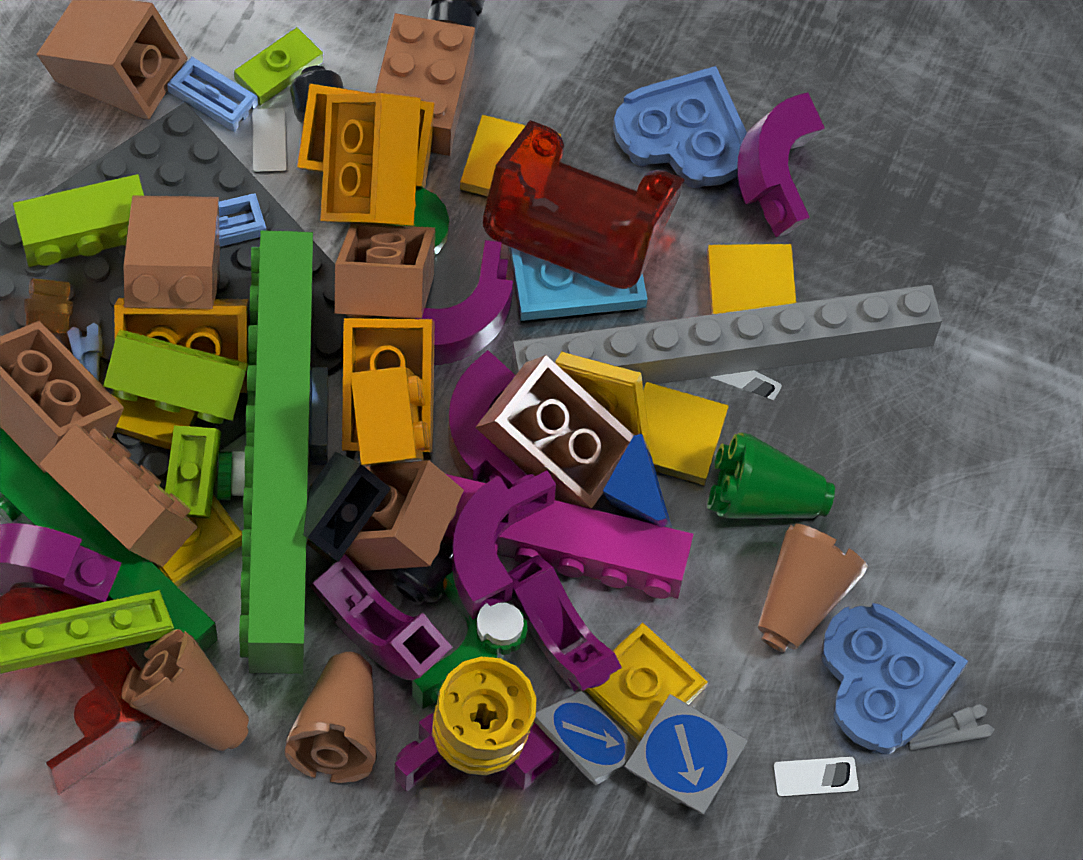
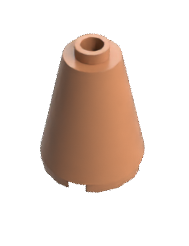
(806, 586)
(186, 693)
(337, 723)

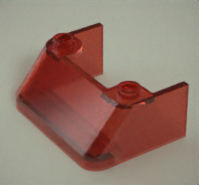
(102, 713)

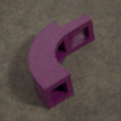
(764, 161)
(479, 318)
(470, 401)
(488, 513)
(54, 560)
(558, 627)
(389, 637)
(422, 758)

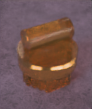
(49, 304)

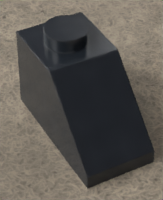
(341, 504)

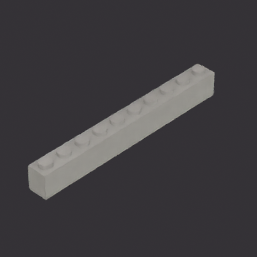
(754, 337)

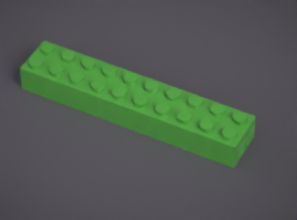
(276, 454)

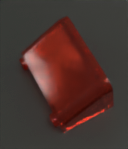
(575, 215)

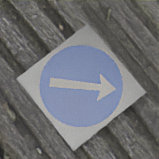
(587, 736)
(686, 755)

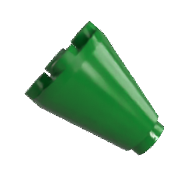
(766, 483)

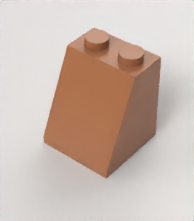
(114, 53)
(172, 252)

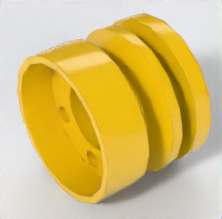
(489, 691)

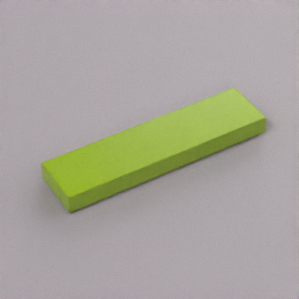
(83, 631)

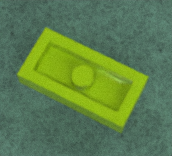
(278, 65)
(193, 467)

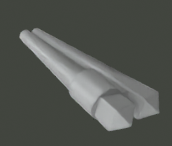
(956, 729)

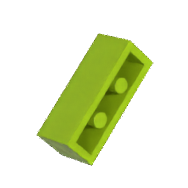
(76, 220)
(174, 376)

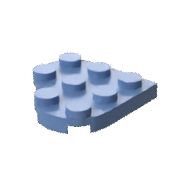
(685, 124)
(887, 675)

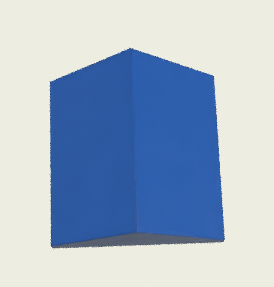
(636, 487)

